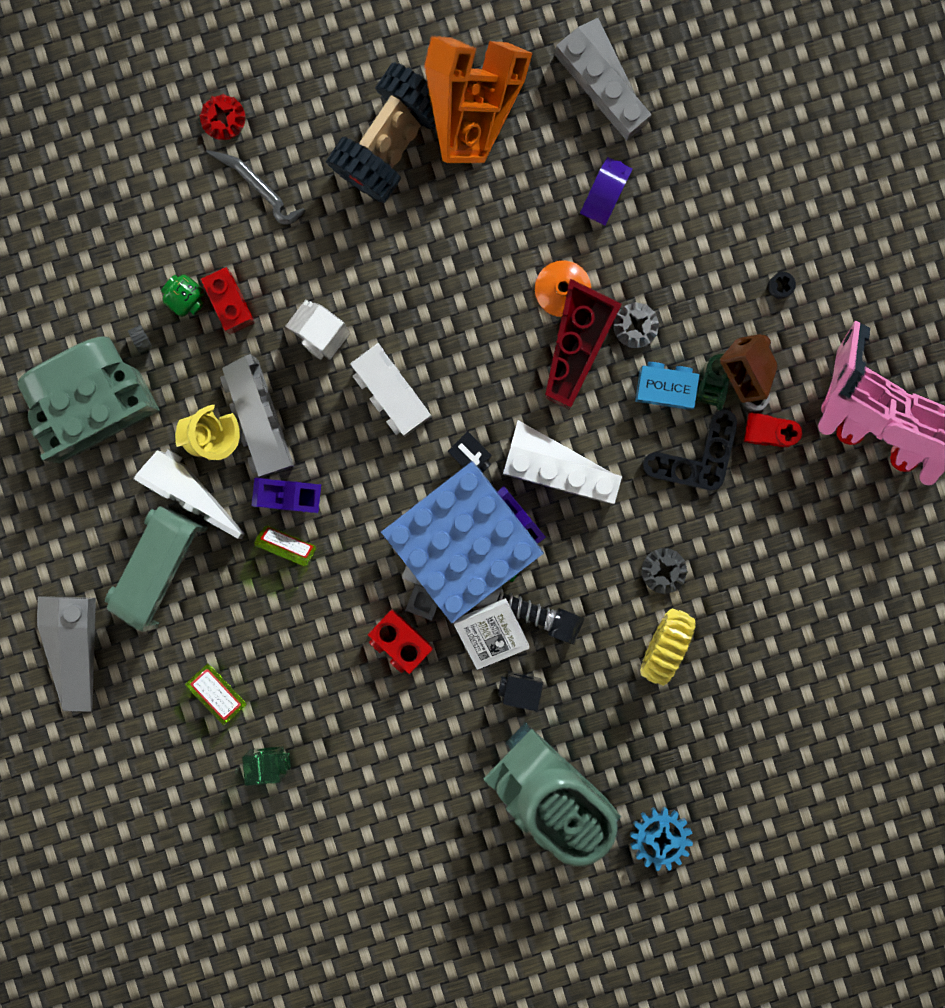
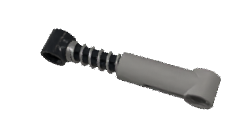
(559, 623)

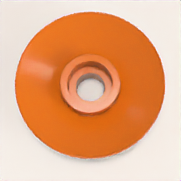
(547, 283)

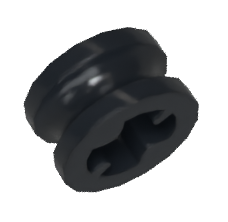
(791, 285)

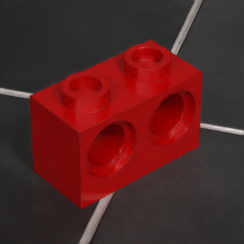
(227, 300)
(405, 636)

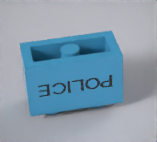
(666, 386)

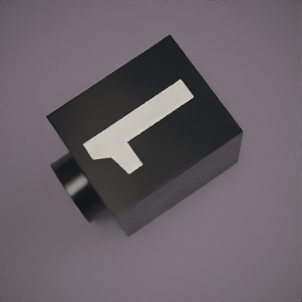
(468, 450)

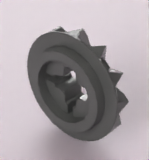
(660, 583)

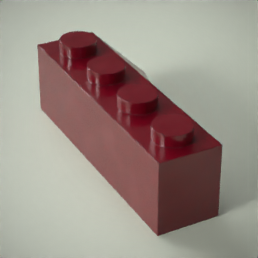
(581, 334)

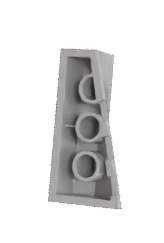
(597, 70)
(257, 416)

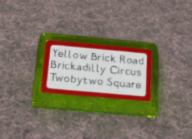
(285, 546)
(215, 694)

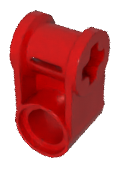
(767, 430)

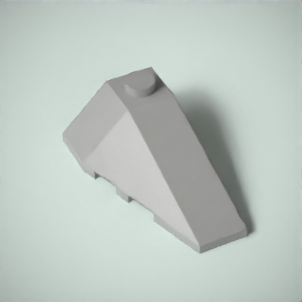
(68, 641)

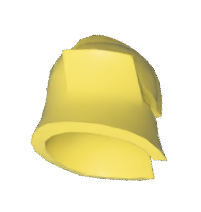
(204, 437)

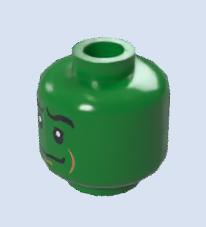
(182, 295)

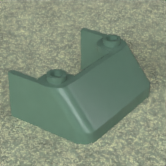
(152, 567)

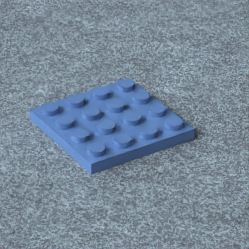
(462, 542)

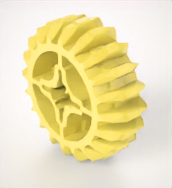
(667, 647)

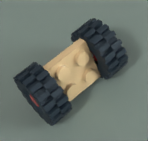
(371, 160)

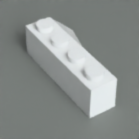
(550, 464)

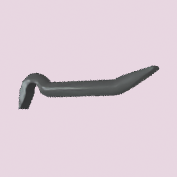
(260, 186)

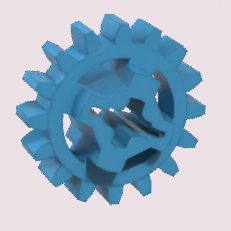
(673, 840)

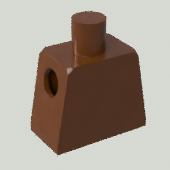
(750, 367)

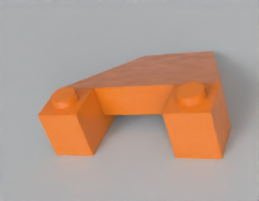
(472, 102)

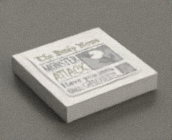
(491, 634)

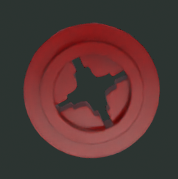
(235, 119)

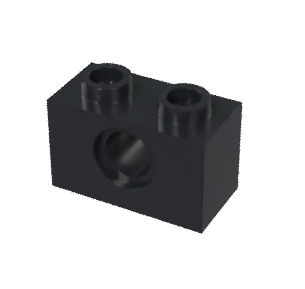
(521, 690)

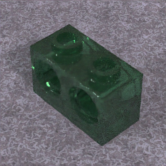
(265, 765)

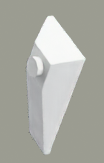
(175, 481)

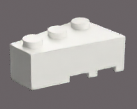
(318, 329)
(390, 391)

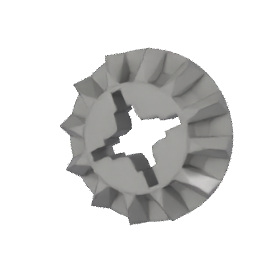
(634, 338)

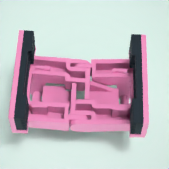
(867, 402)

